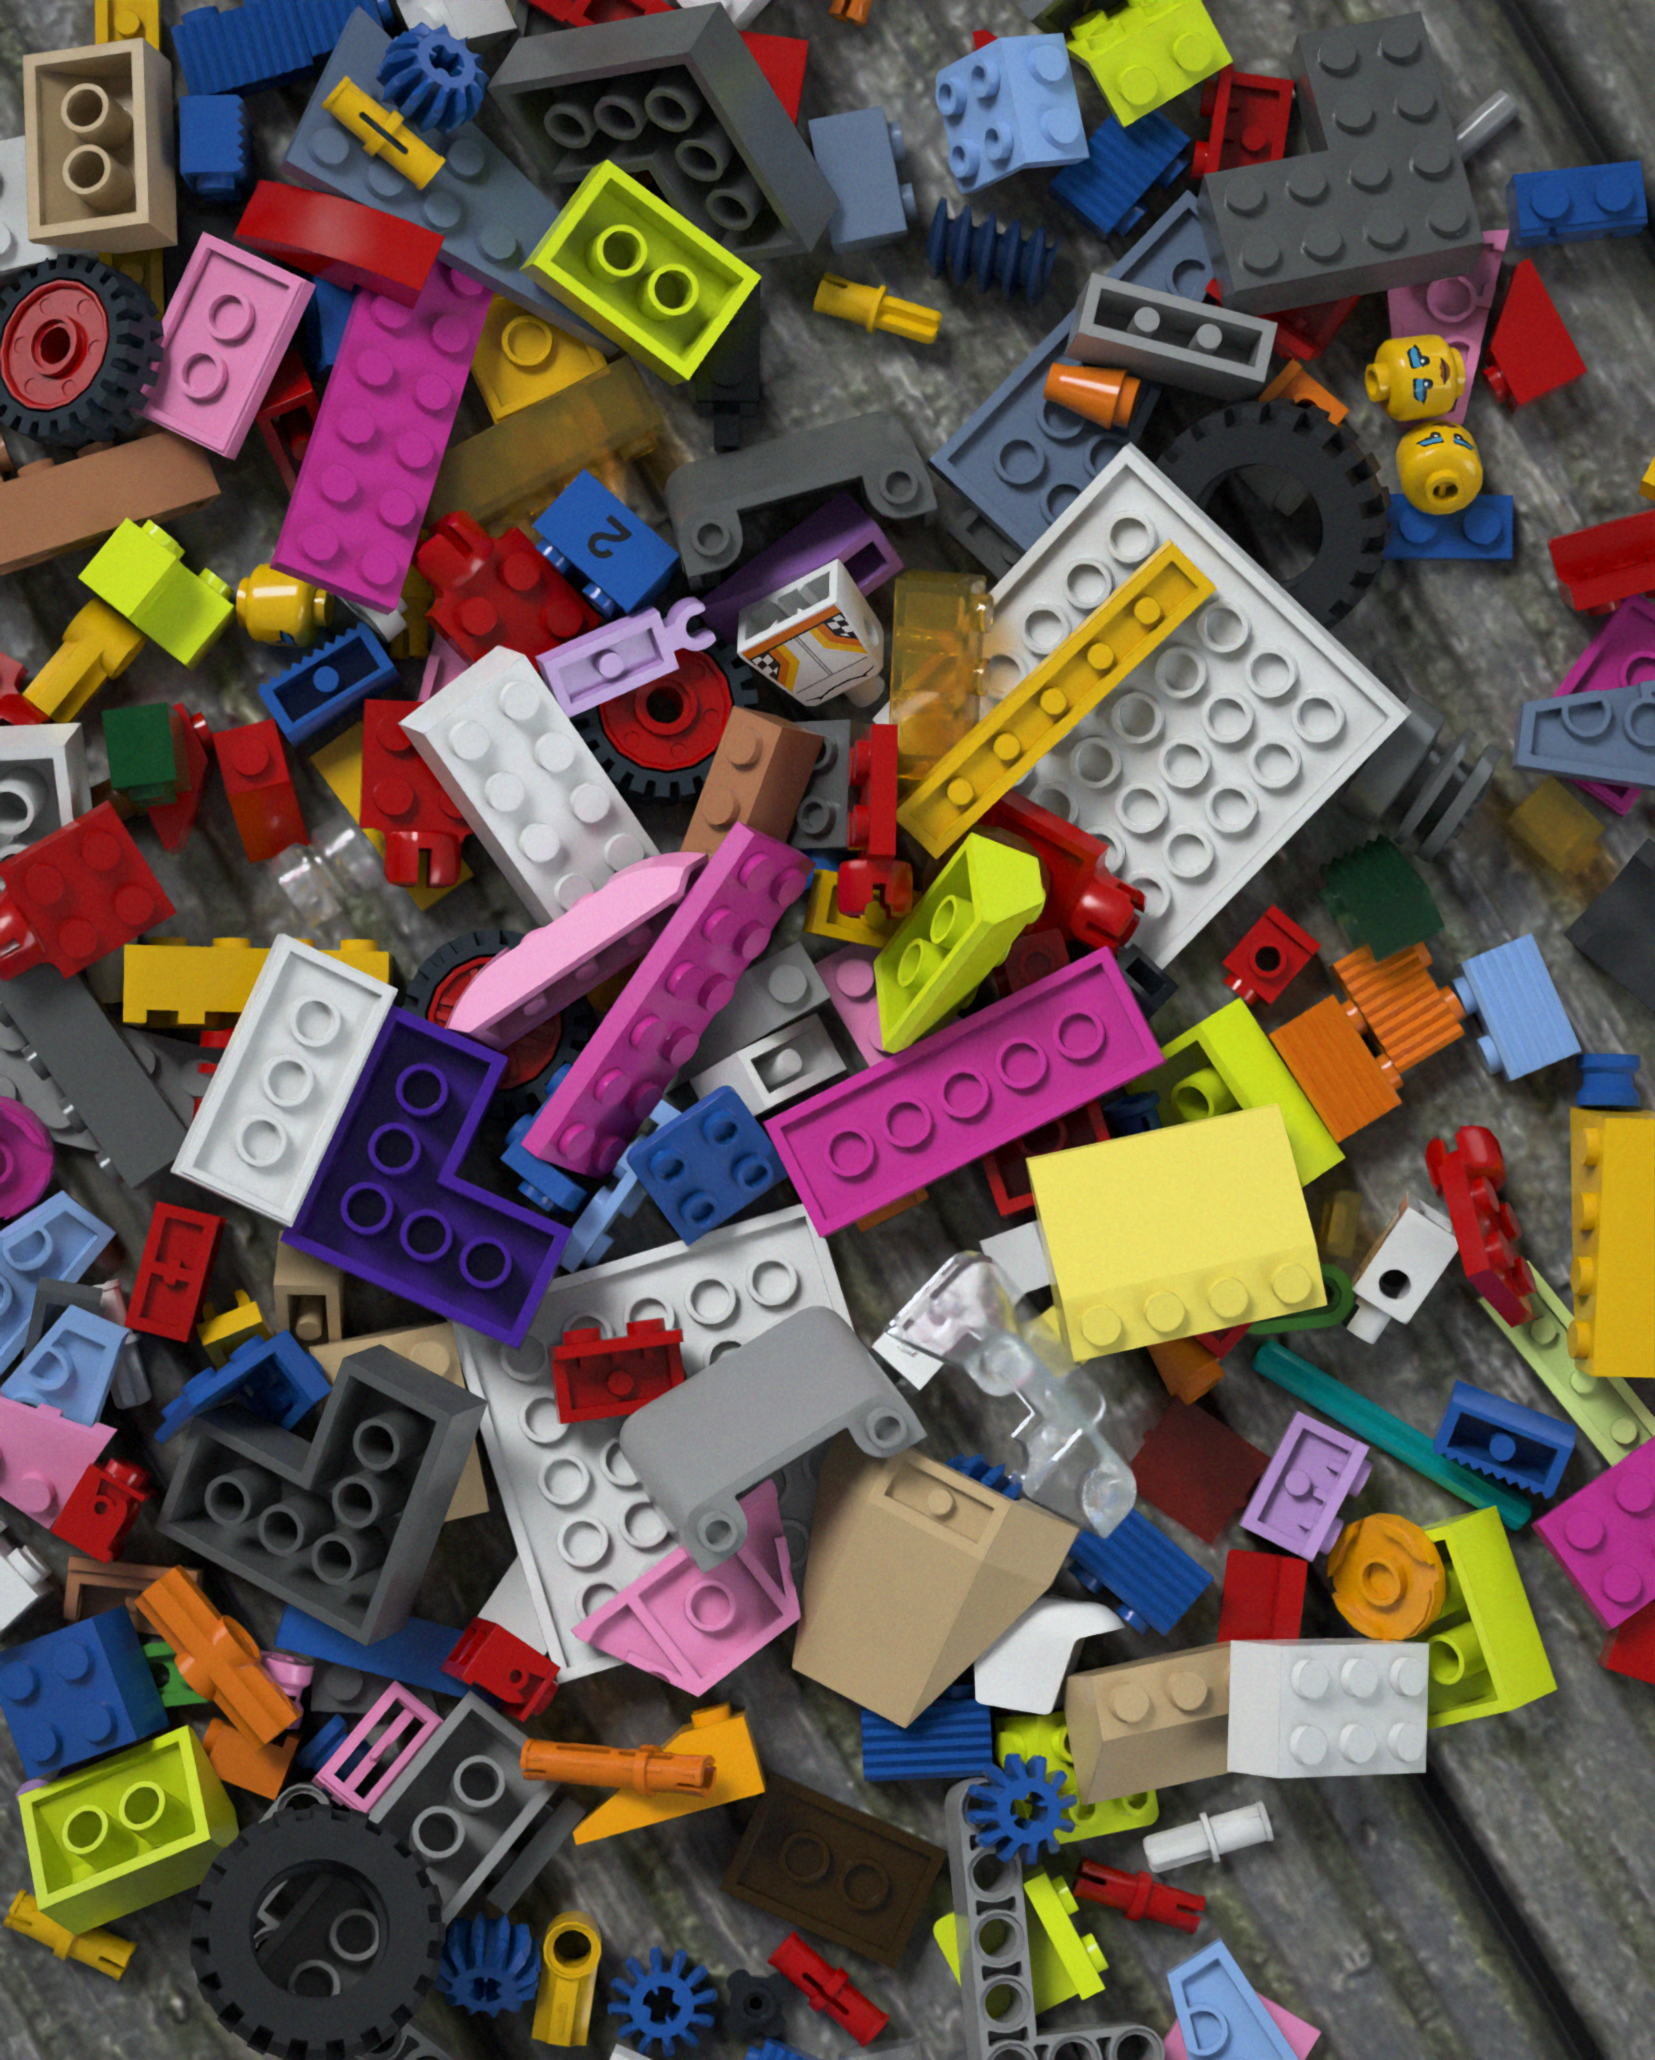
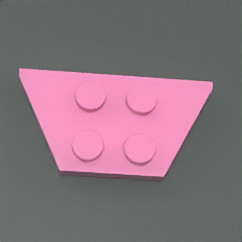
(698, 1624)

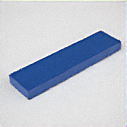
(404, 1656)

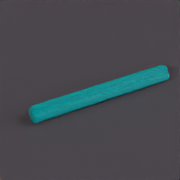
(1389, 1433)

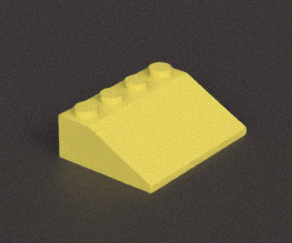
(1175, 1232)

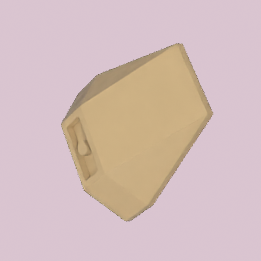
(914, 1576)

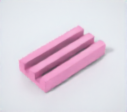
(344, 1792)

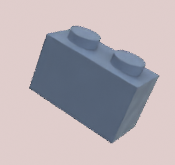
(858, 161)

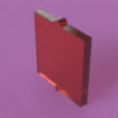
(1196, 1469)

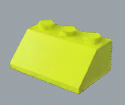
(954, 939)
(1231, 1068)
(1486, 1639)
(126, 1831)

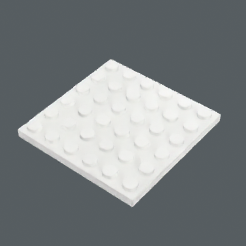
(1213, 735)
(567, 1487)

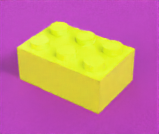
(640, 273)

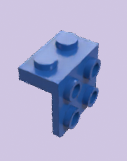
(707, 1163)
(544, 1182)
(264, 1376)

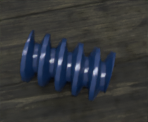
(990, 254)

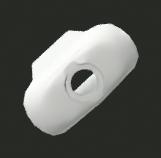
(1037, 1651)

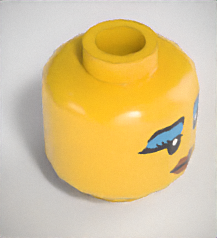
(1415, 377)
(1441, 461)
(282, 608)

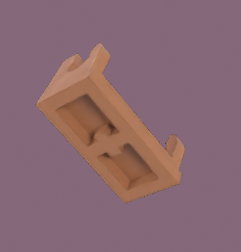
(102, 1587)

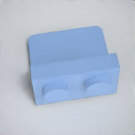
(1010, 110)

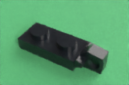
(731, 374)

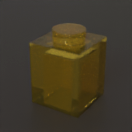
(1554, 829)

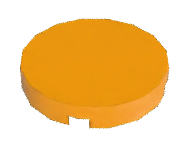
(1387, 1577)

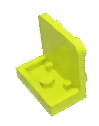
(1146, 52)
(1048, 1737)
(1059, 1958)

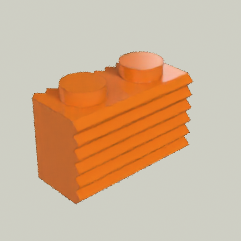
(1401, 1003)
(1336, 1067)

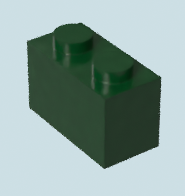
(147, 753)

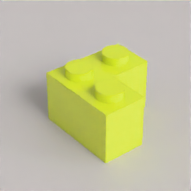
(151, 588)

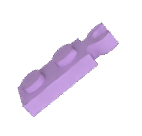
(620, 656)

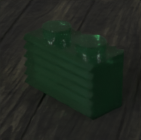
(1378, 900)

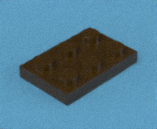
(833, 1869)

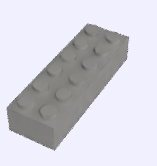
(456, 1806)

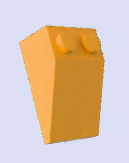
(712, 1732)

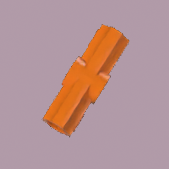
(218, 1657)

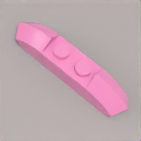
(575, 951)

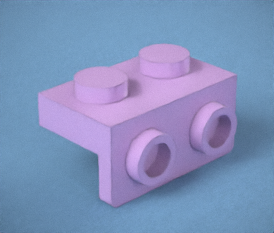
(1306, 1487)

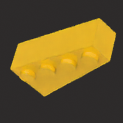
(209, 986)
(1613, 1241)

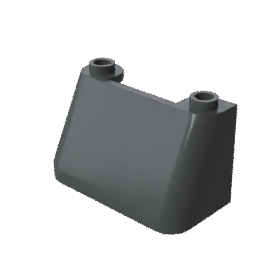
(864, 451)

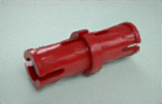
(1137, 1895)
(828, 1989)

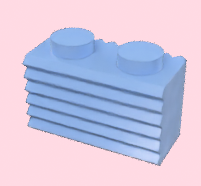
(1515, 1009)

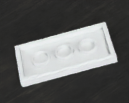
(284, 1080)

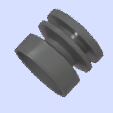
(1422, 780)

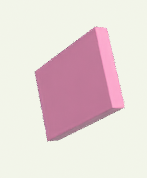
(222, 344)

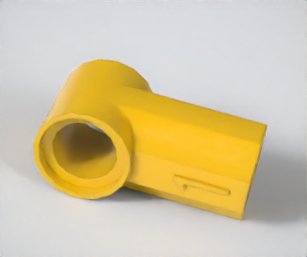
(94, 649)
(567, 1984)

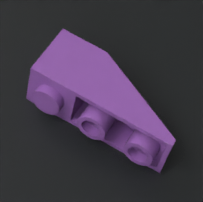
(831, 533)

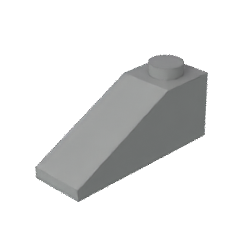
(761, 1004)

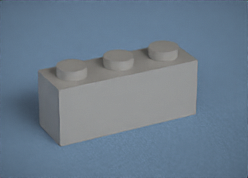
(1170, 339)

